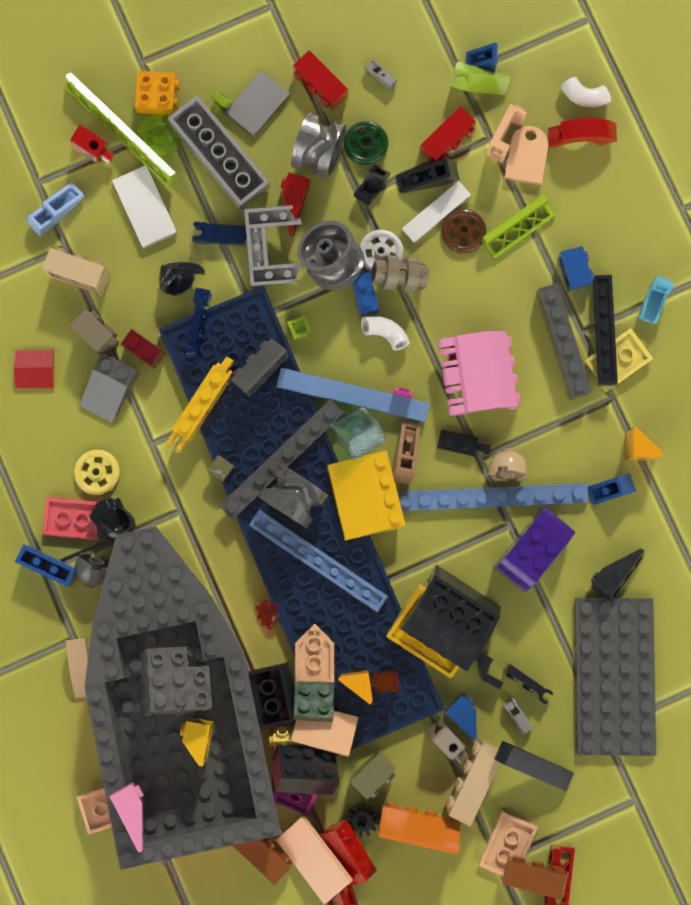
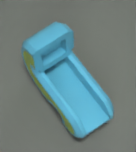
(655, 299)

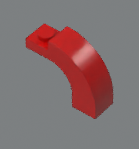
(583, 130)

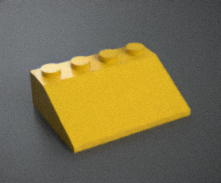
(366, 495)
(413, 645)

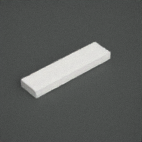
(436, 212)

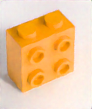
(157, 93)

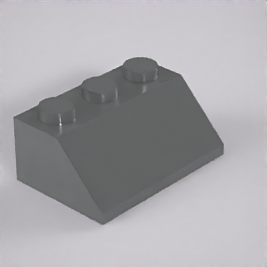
(259, 367)

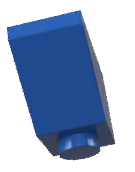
(611, 489)
(464, 715)

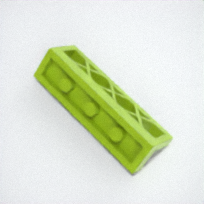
(513, 221)

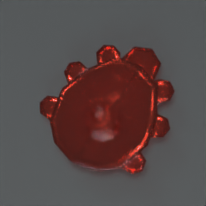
(267, 613)

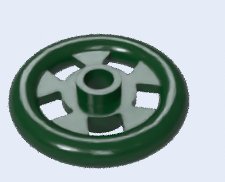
(372, 157)

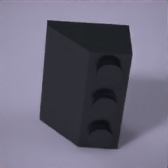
(273, 695)

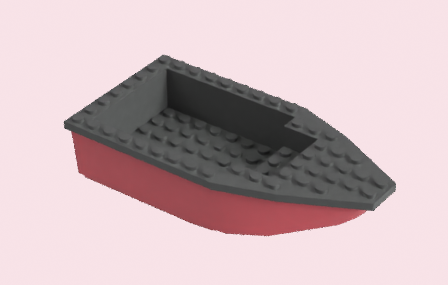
(187, 808)

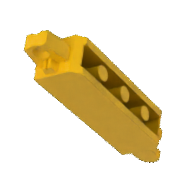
(201, 403)

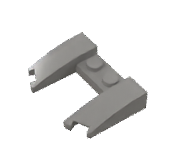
(256, 223)

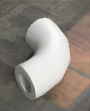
(585, 96)
(386, 328)

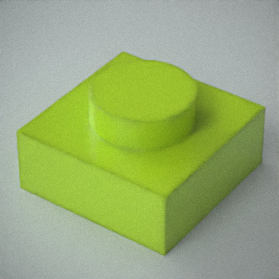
(299, 327)

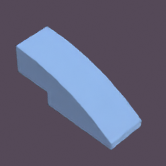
(55, 209)

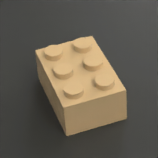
(76, 270)

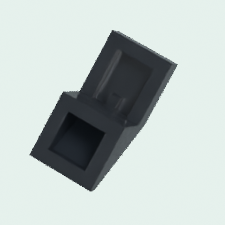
(372, 184)
(483, 663)

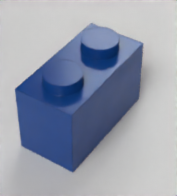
(575, 268)
(365, 295)

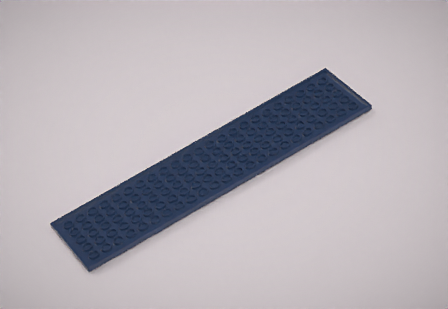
(246, 435)

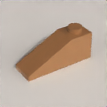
(406, 453)

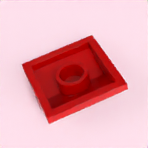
(34, 369)

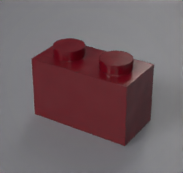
(142, 349)

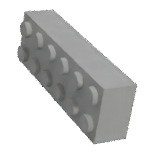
(218, 152)

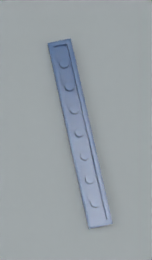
(353, 395)
(318, 560)

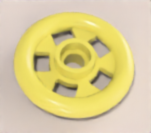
(94, 488)

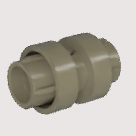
(408, 275)

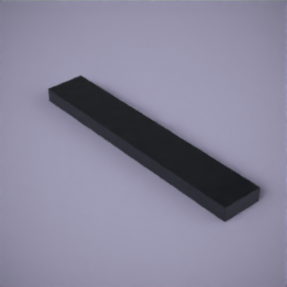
(605, 330)

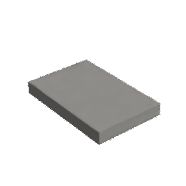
(257, 103)

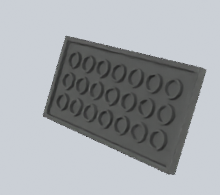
(615, 676)

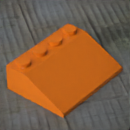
(419, 828)

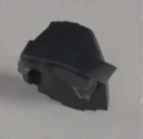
(178, 277)
(111, 518)

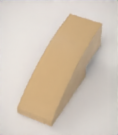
(77, 659)

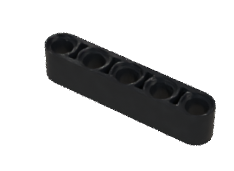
(534, 765)

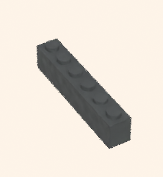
(563, 341)

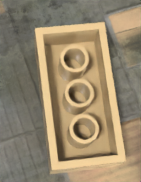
(474, 782)

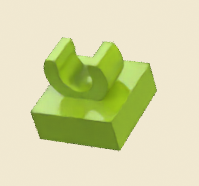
(220, 101)

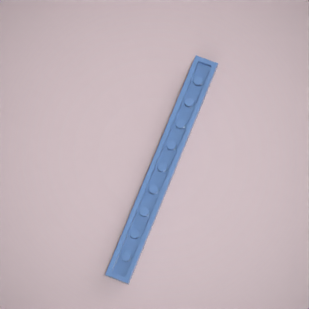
(493, 497)

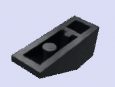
(428, 176)
(615, 575)

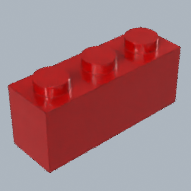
(320, 80)
(448, 136)
(349, 851)

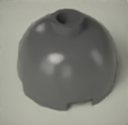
(91, 569)

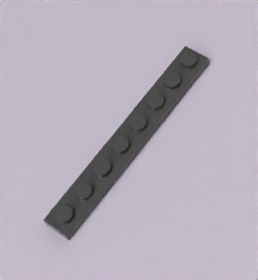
(284, 455)

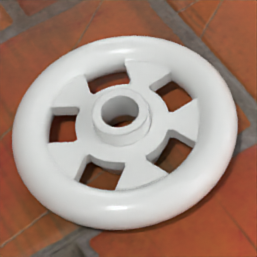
(383, 236)

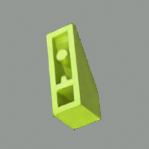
(479, 80)

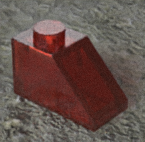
(385, 681)

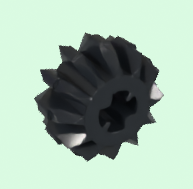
(365, 813)

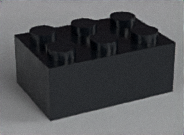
(304, 770)

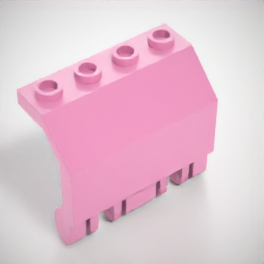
(482, 372)

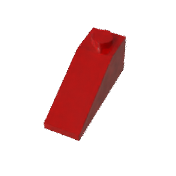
(294, 193)

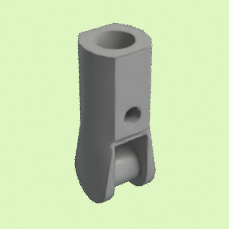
(382, 76)
(519, 718)

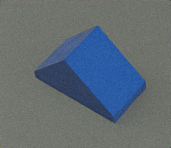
(484, 57)

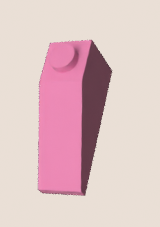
(130, 809)

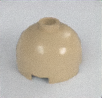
(508, 465)

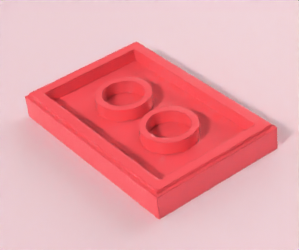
(69, 519)

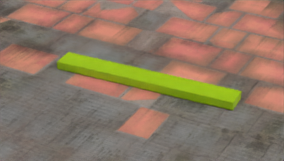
(119, 129)

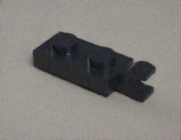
(461, 443)
(529, 684)

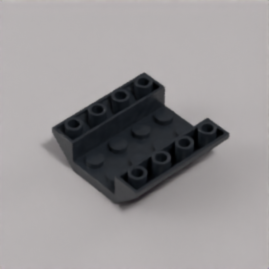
(452, 618)

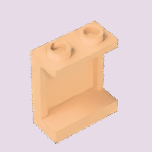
(497, 149)

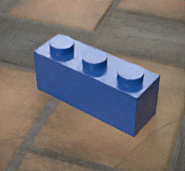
(46, 565)

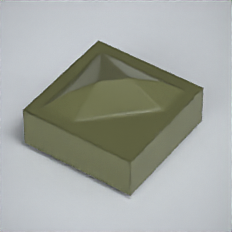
(220, 468)

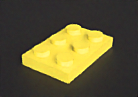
(630, 357)

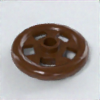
(448, 225)

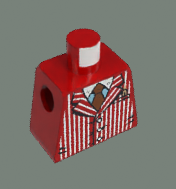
(83, 142)

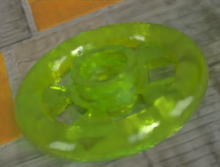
(154, 120)

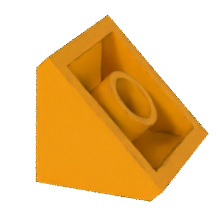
(640, 447)
(358, 683)

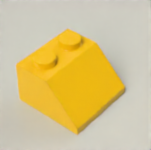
(197, 738)

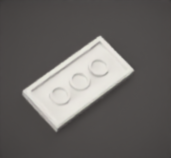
(144, 206)

